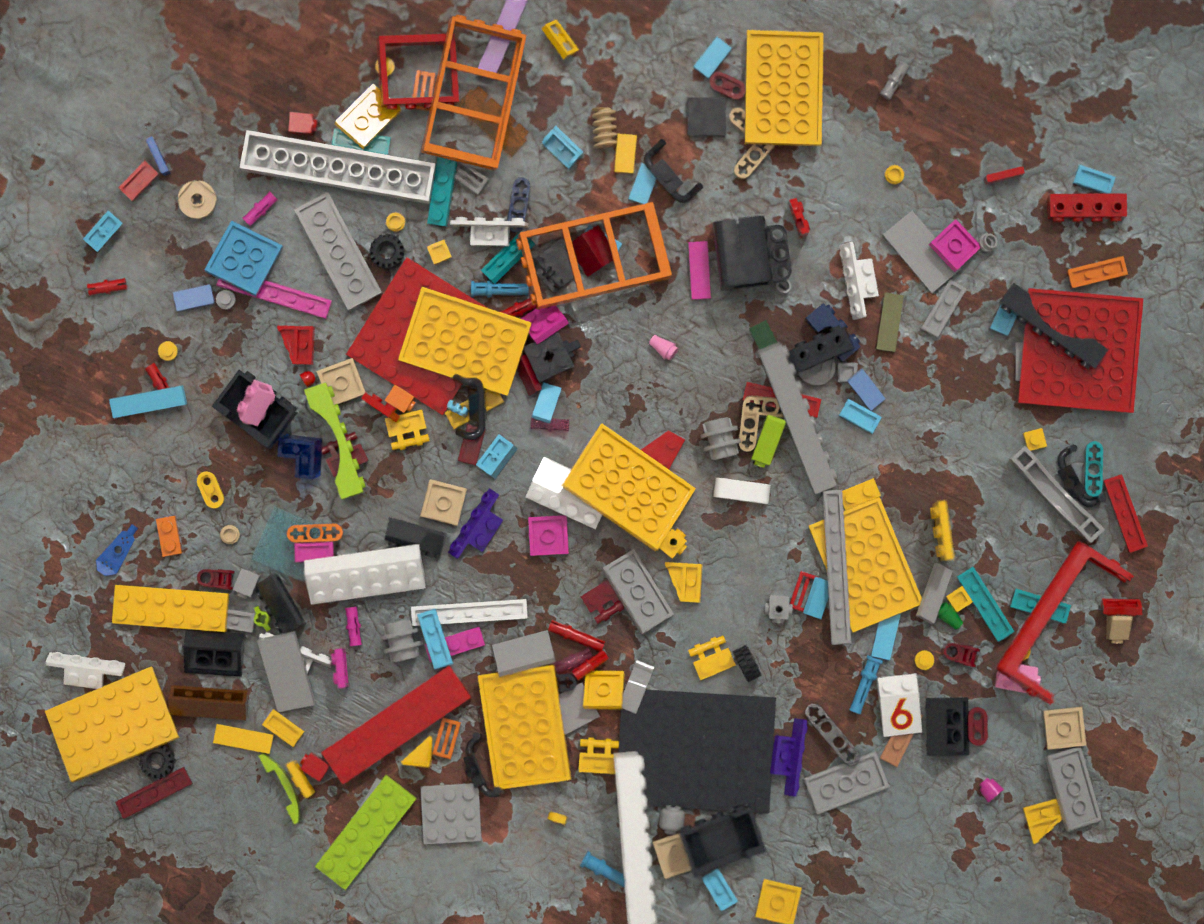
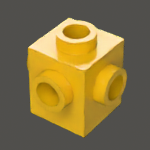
(671, 550)

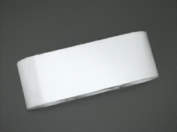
(742, 490)

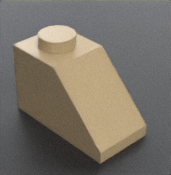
(1118, 628)

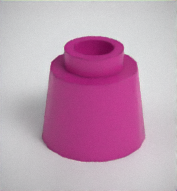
(990, 789)

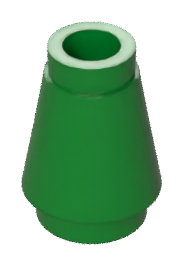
(949, 615)

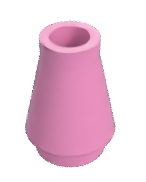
(663, 347)

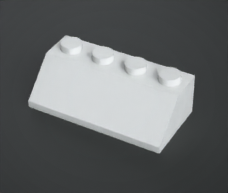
(547, 491)

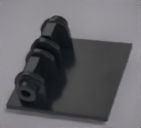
(554, 267)

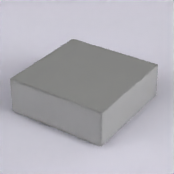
(846, 370)

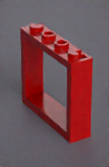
(413, 40)

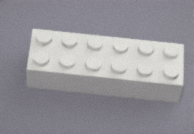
(364, 574)

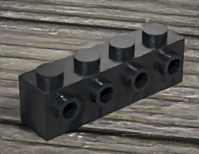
(820, 349)

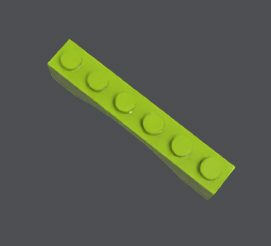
(347, 479)

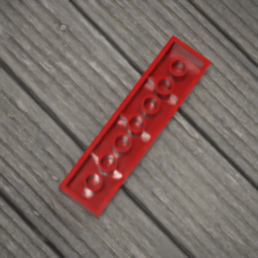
(396, 724)

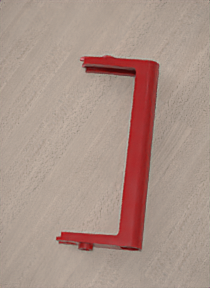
(1044, 609)

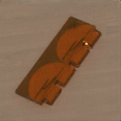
(475, 101)

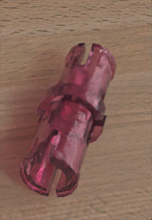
(555, 424)
(572, 660)

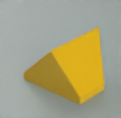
(421, 755)

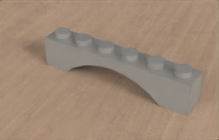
(1050, 489)

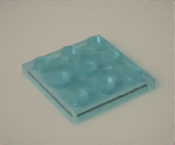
(277, 550)

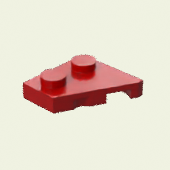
(801, 224)
(299, 343)
(664, 448)

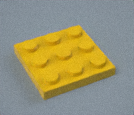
(942, 531)

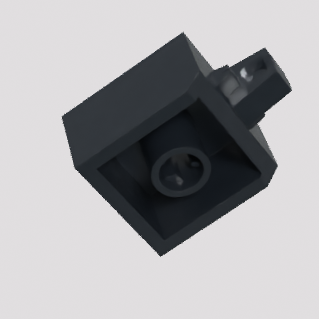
(560, 362)

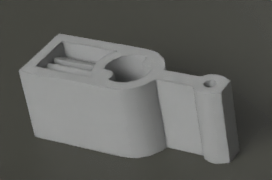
(636, 686)

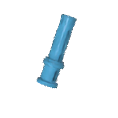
(489, 289)
(868, 675)
(600, 867)

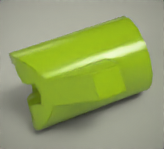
(262, 618)

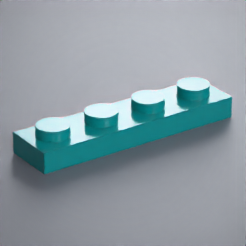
(442, 192)
(985, 604)

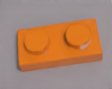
(169, 536)

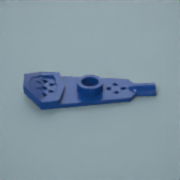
(114, 558)

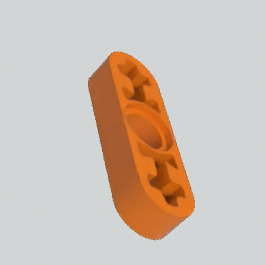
(329, 527)

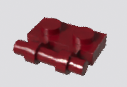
(334, 461)
(599, 596)

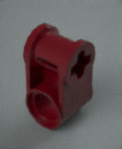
(217, 578)
(964, 654)

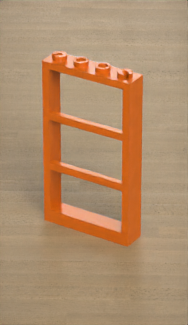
(460, 156)
(657, 241)

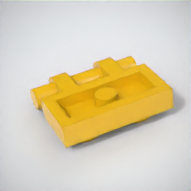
(407, 423)
(714, 663)
(597, 762)

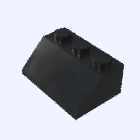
(409, 534)
(279, 604)
(213, 652)
(947, 726)

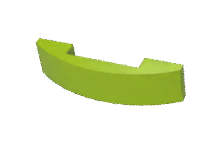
(294, 808)

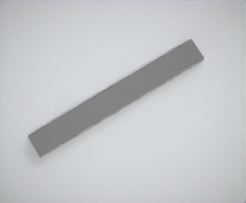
(836, 567)

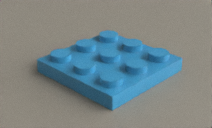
(243, 258)

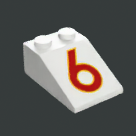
(899, 705)

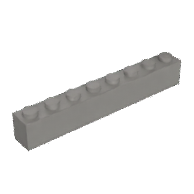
(797, 418)

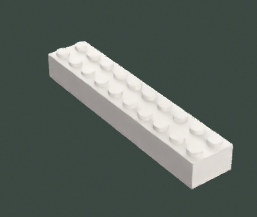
(338, 167)
(633, 838)

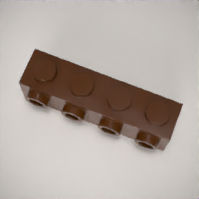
(208, 702)

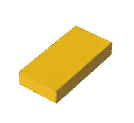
(625, 153)
(283, 728)

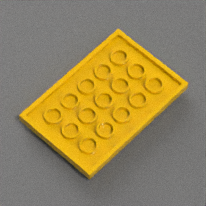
(784, 88)
(464, 340)
(628, 487)
(876, 567)
(112, 724)
(524, 727)

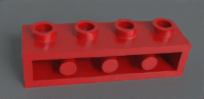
(1087, 207)

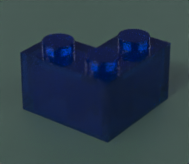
(306, 452)

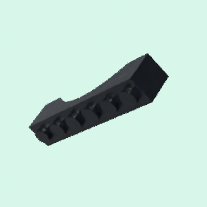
(1020, 303)

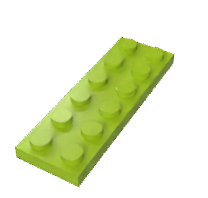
(365, 832)

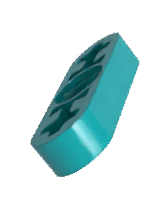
(1099, 484)

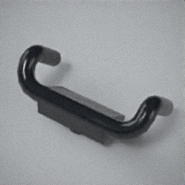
(667, 176)
(477, 406)
(1072, 481)
(473, 769)

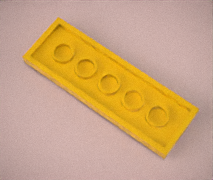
(170, 608)

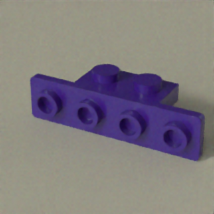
(479, 527)
(788, 756)

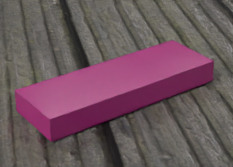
(699, 270)

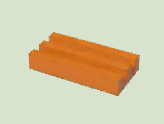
(425, 74)
(451, 722)

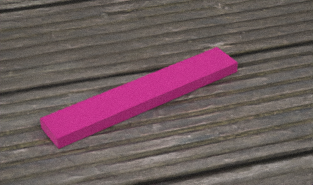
(287, 297)

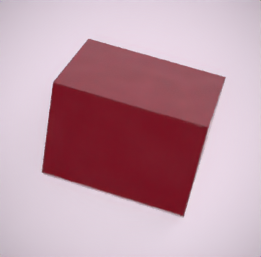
(592, 250)

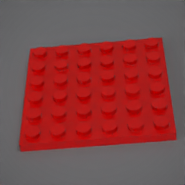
(385, 331)
(1056, 379)

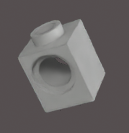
(246, 583)

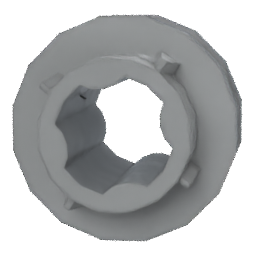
(720, 438)
(400, 640)

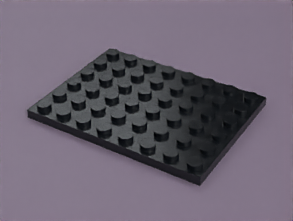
(702, 749)

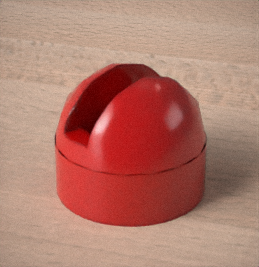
(308, 378)

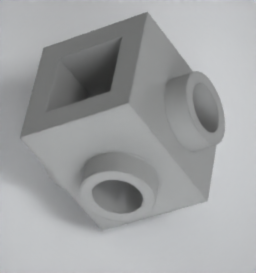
(783, 602)

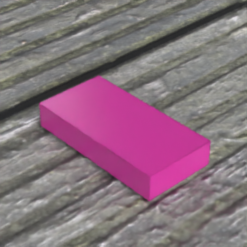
(313, 550)

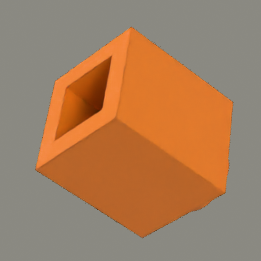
(400, 399)

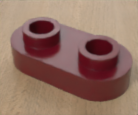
(728, 85)
(979, 725)

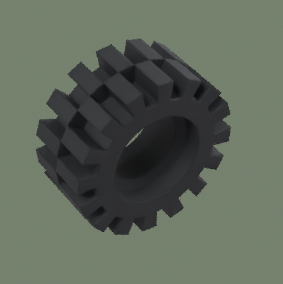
(375, 251)
(747, 663)
(165, 769)

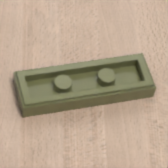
(889, 322)

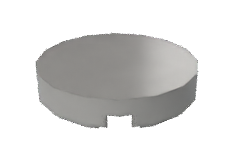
(819, 374)

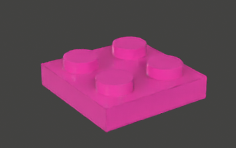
(955, 245)
(545, 322)
(548, 535)
(341, 676)

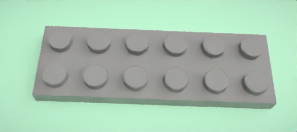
(338, 251)

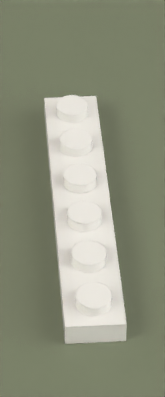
(474, 611)

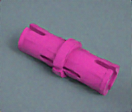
(260, 208)
(353, 626)

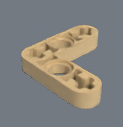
(742, 163)
(754, 414)

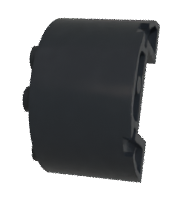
(277, 416)
(721, 840)

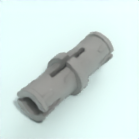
(894, 80)

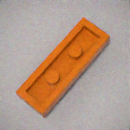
(1097, 272)

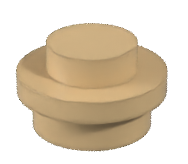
(229, 534)

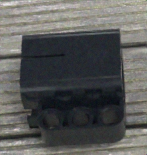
(748, 253)

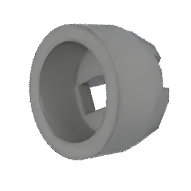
(786, 285)

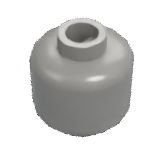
(671, 819)

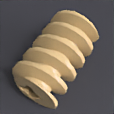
(604, 125)

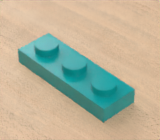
(379, 144)
(504, 260)
(1027, 601)

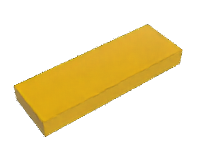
(492, 400)
(243, 738)

